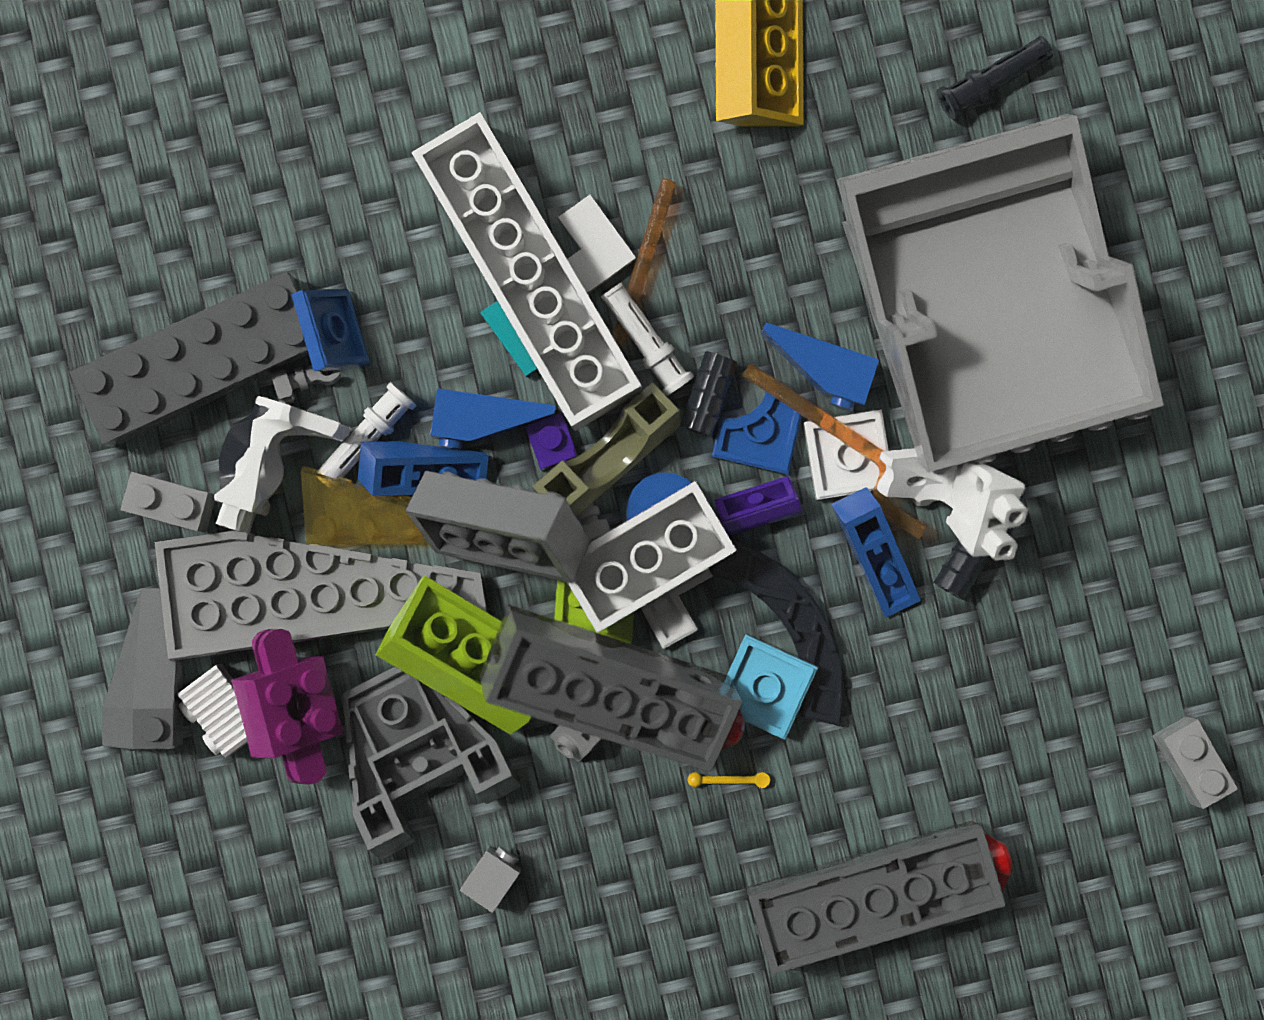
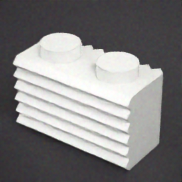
(214, 706)

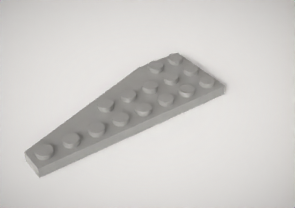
(235, 584)

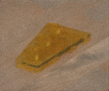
(348, 514)

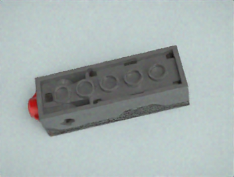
(611, 689)
(879, 895)

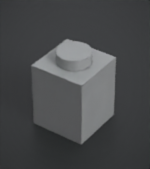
(491, 877)

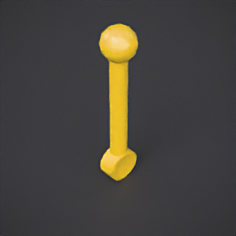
(761, 779)

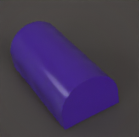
(758, 506)

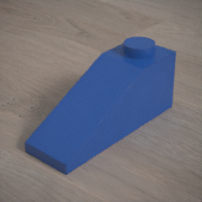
(828, 367)
(476, 417)
(399, 466)
(876, 551)

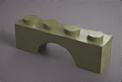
(636, 432)

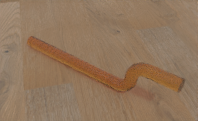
(647, 250)
(842, 433)

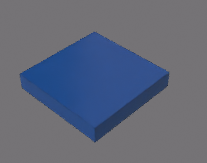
(330, 329)

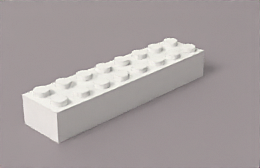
(527, 271)

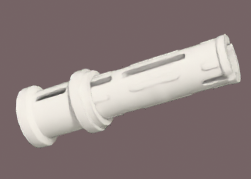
(656, 353)
(377, 421)

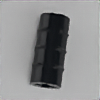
(708, 394)
(960, 571)

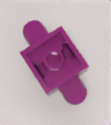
(271, 711)

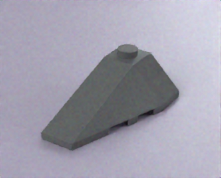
(144, 689)

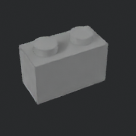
(168, 502)
(1194, 762)

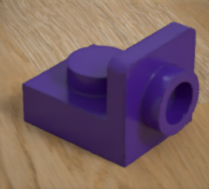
(551, 441)

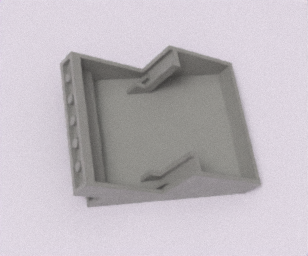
(999, 295)

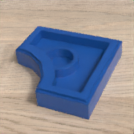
(760, 438)

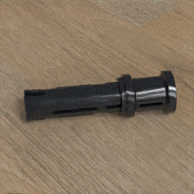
(979, 84)

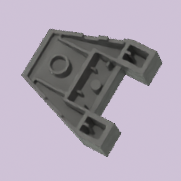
(407, 744)

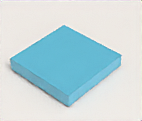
(770, 685)

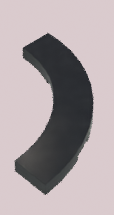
(802, 620)

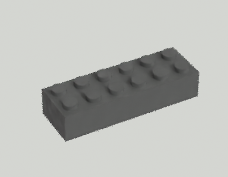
(192, 361)

